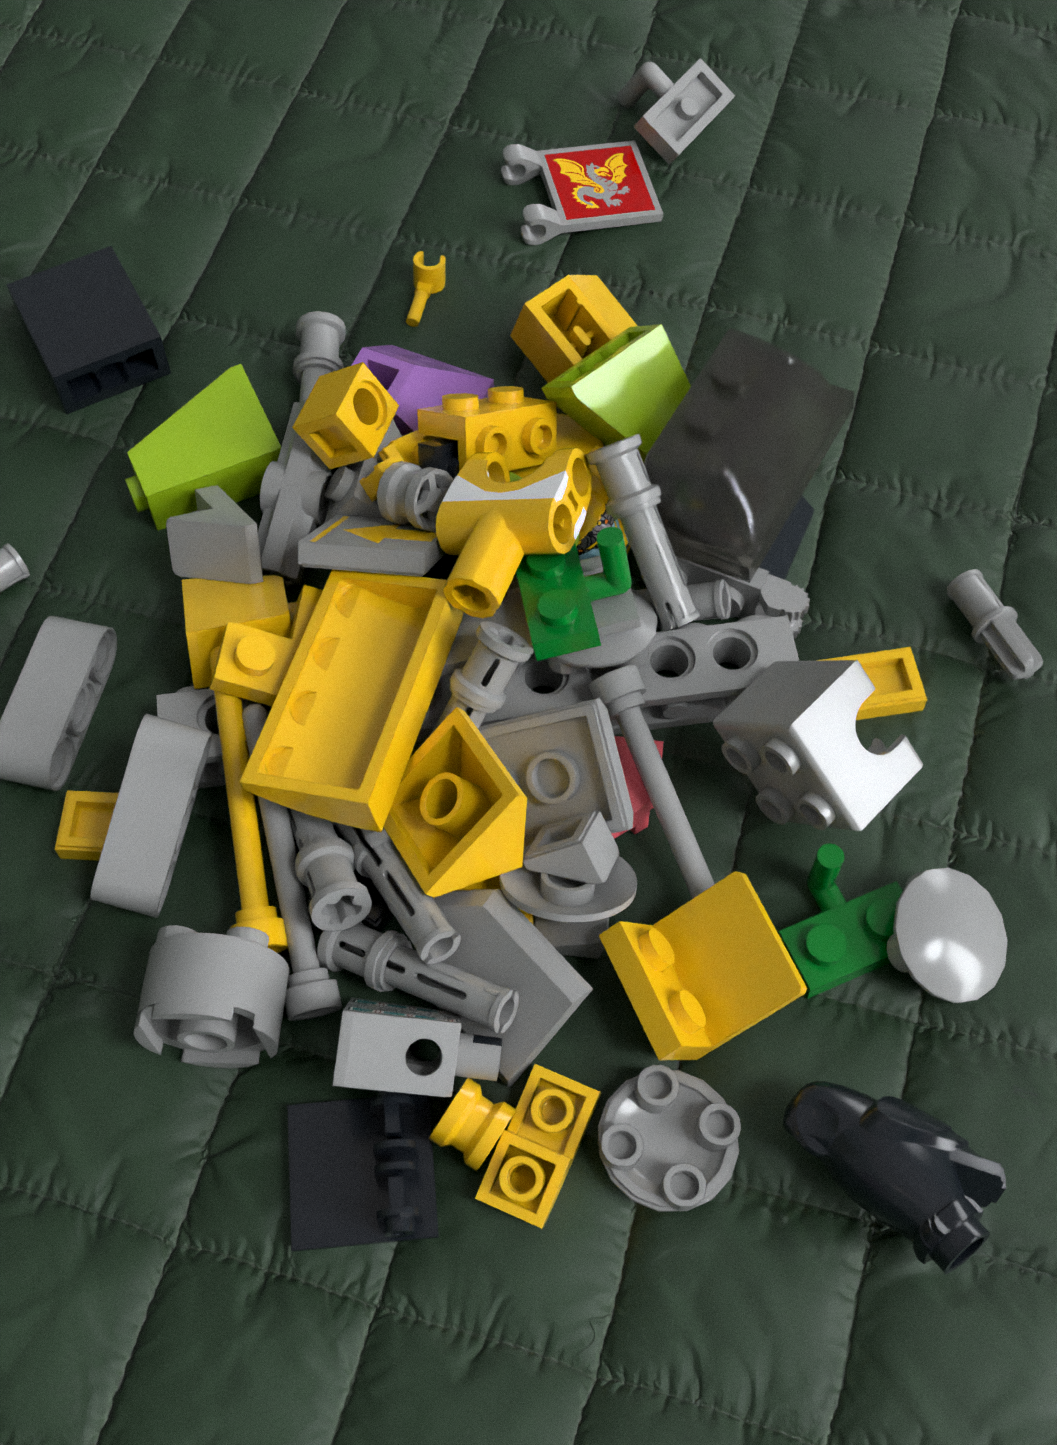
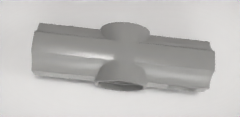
(291, 504)

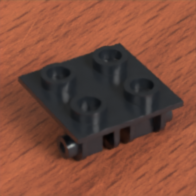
(361, 1172)

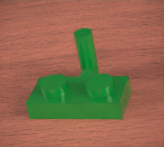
(560, 596)
(846, 936)

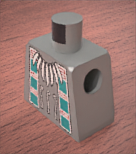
(377, 1054)

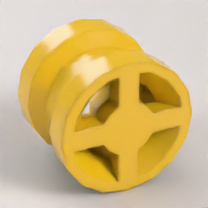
(472, 1124)

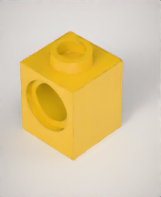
(346, 416)

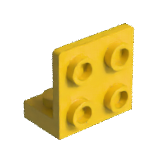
(704, 970)

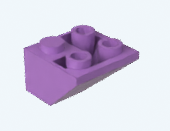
(418, 381)

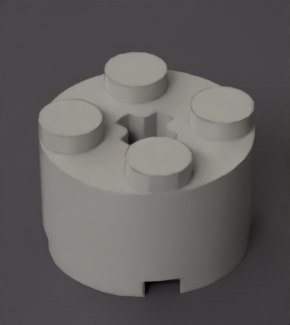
(213, 996)

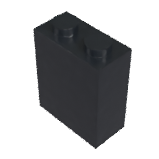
(89, 329)

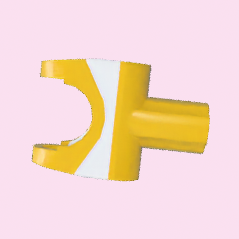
(500, 521)

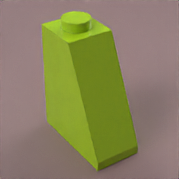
(624, 387)
(206, 443)

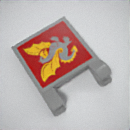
(586, 188)

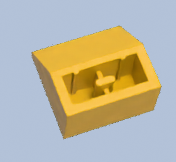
(568, 323)

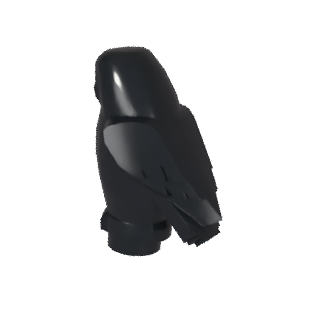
(900, 1167)

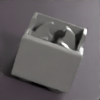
(802, 746)

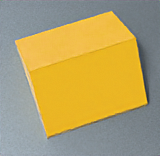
(457, 810)

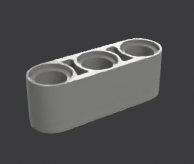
(55, 701)
(151, 815)

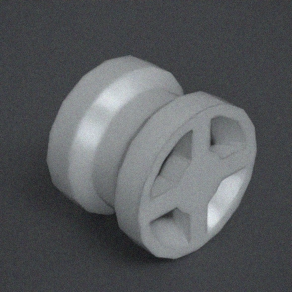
(412, 494)

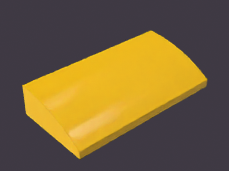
(354, 698)

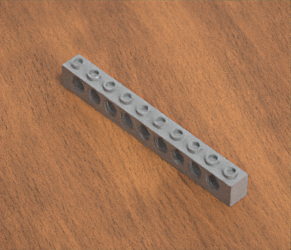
(689, 699)

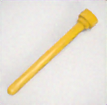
(244, 823)

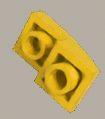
(538, 1146)

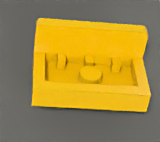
(503, 423)

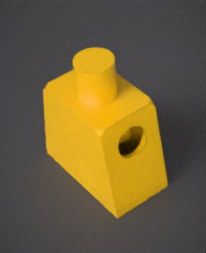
(214, 603)

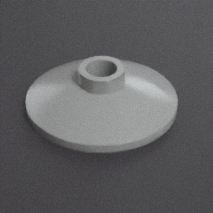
(570, 899)

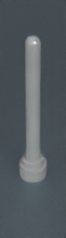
(622, 695)
(310, 989)

